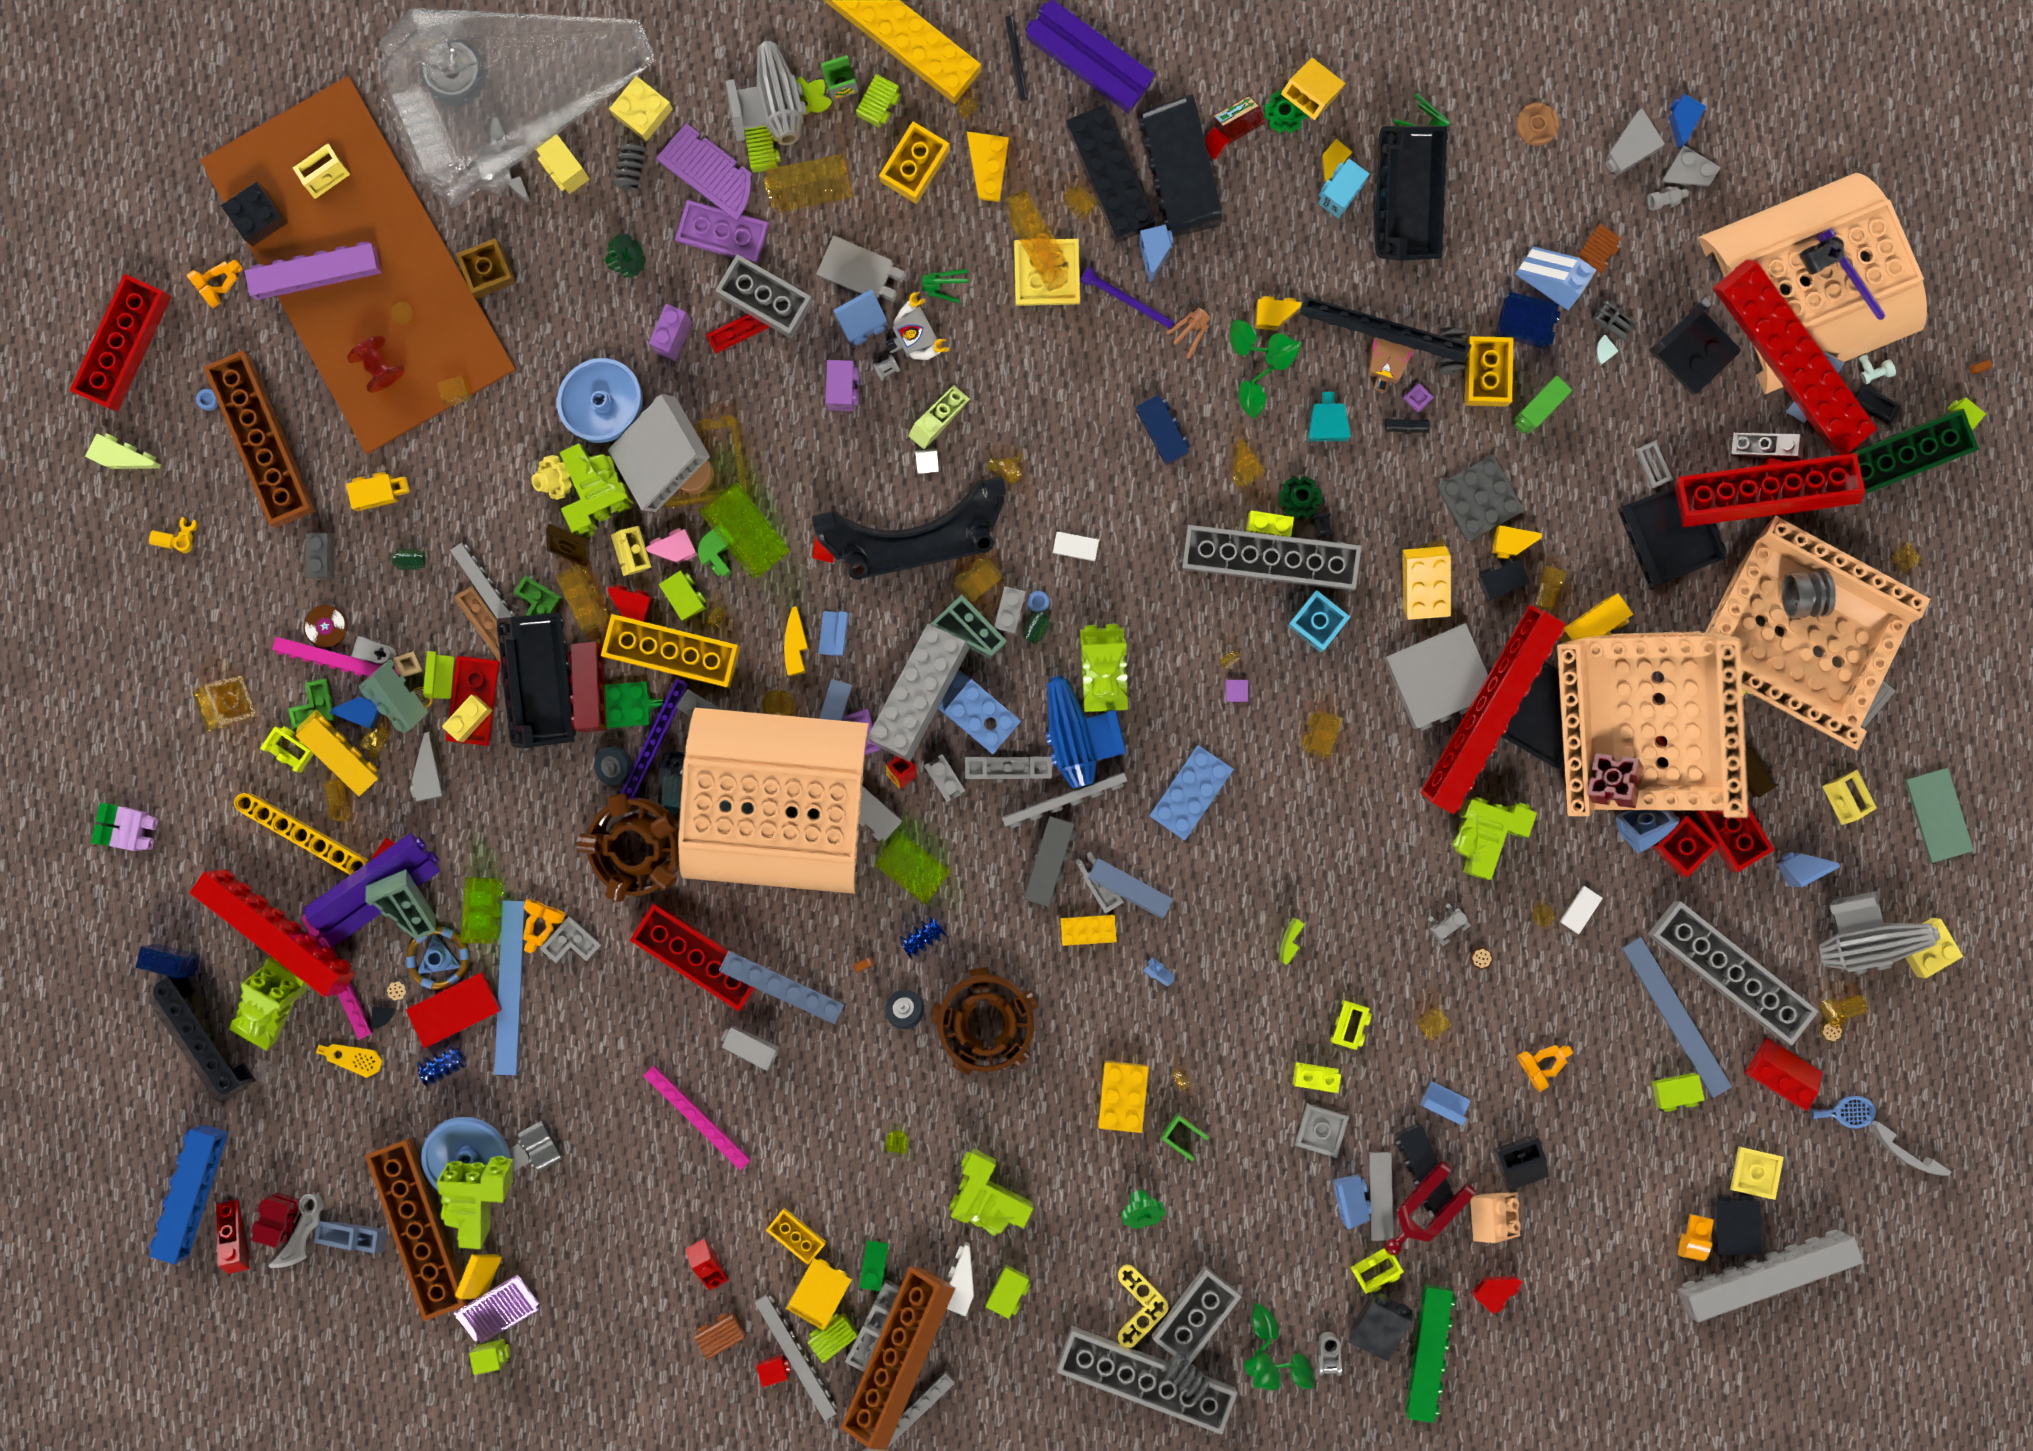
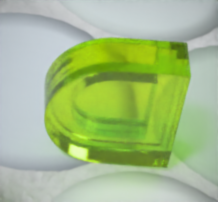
(896, 1142)

